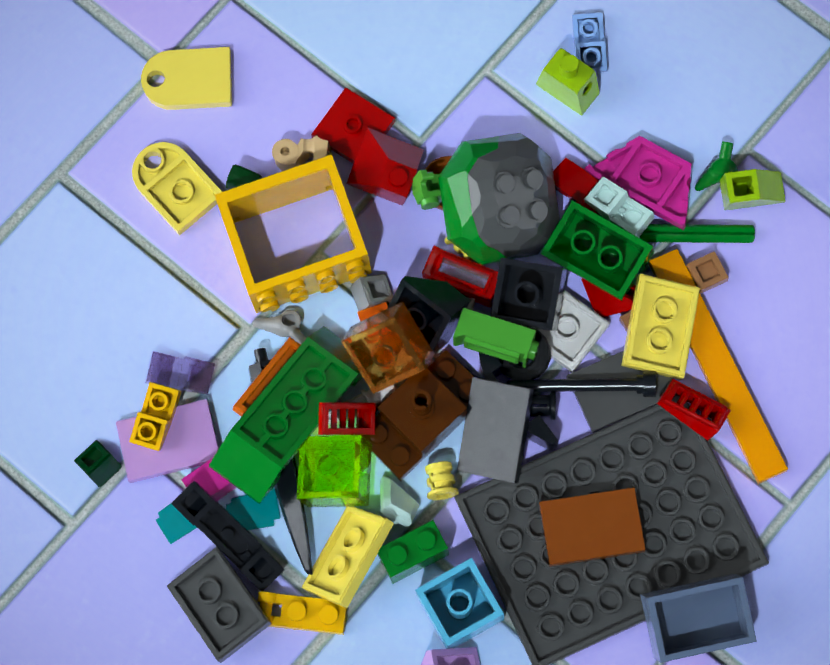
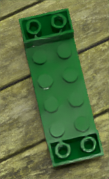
(285, 414)

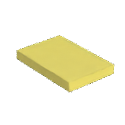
(660, 326)
(347, 555)

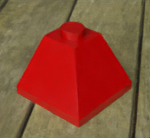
(385, 166)

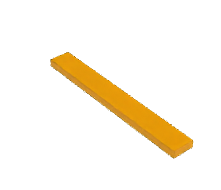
(725, 379)

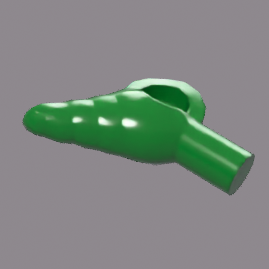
(718, 167)

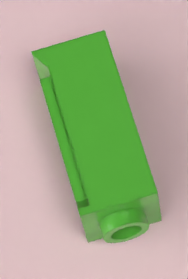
(495, 337)

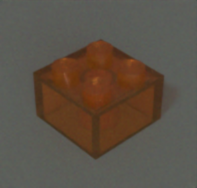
(387, 347)

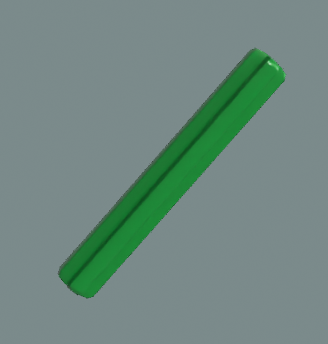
(699, 233)

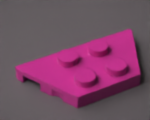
(650, 178)

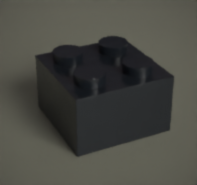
(529, 294)

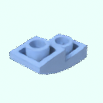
(589, 40)

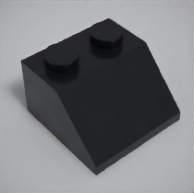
(433, 306)

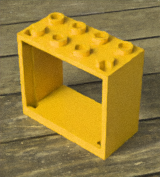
(280, 191)

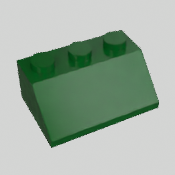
(597, 250)

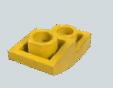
(155, 417)

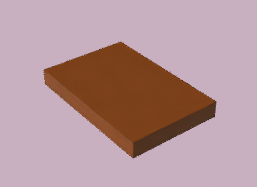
(592, 526)

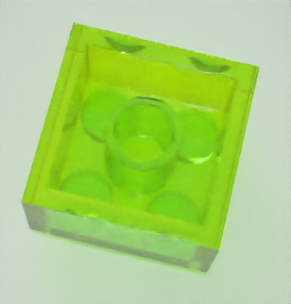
(334, 471)

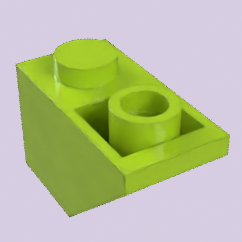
(751, 189)

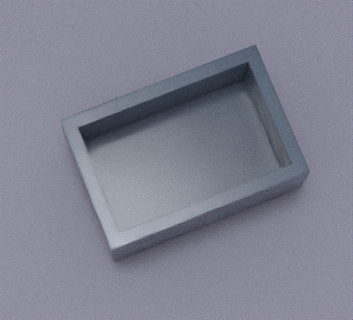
(698, 618)

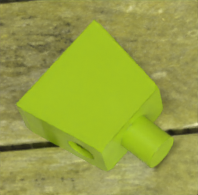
(566, 80)

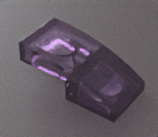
(180, 373)

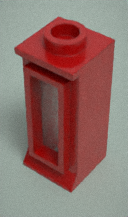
(464, 275)

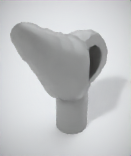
(283, 325)

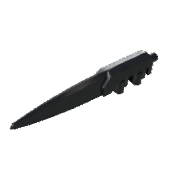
(286, 488)

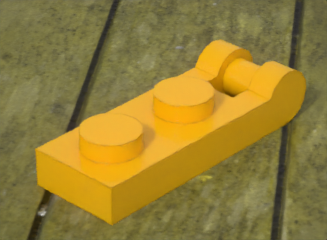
(304, 613)

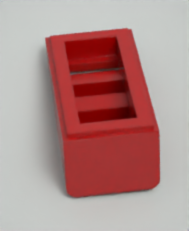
(697, 400)
(365, 418)

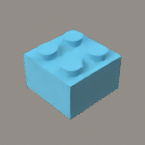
(459, 604)

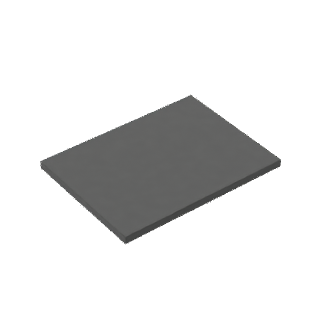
(686, 518)

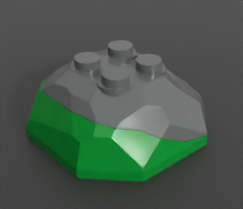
(499, 198)

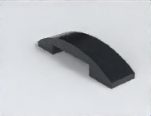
(537, 429)
(228, 535)

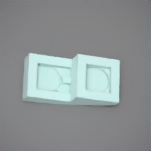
(617, 207)

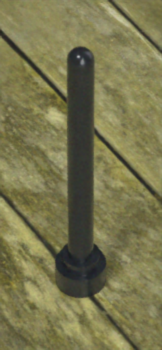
(643, 384)

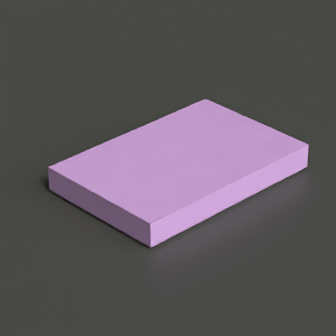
(187, 445)

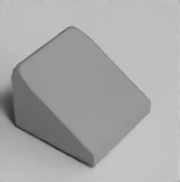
(371, 291)

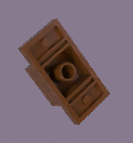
(421, 415)

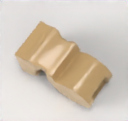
(289, 154)

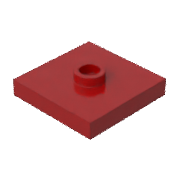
(348, 121)

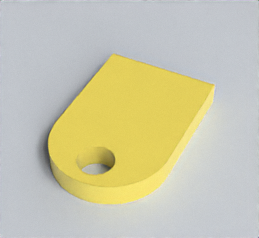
(191, 78)
(176, 187)

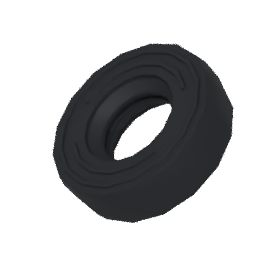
(535, 368)

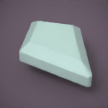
(397, 503)

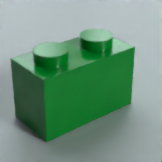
(413, 551)

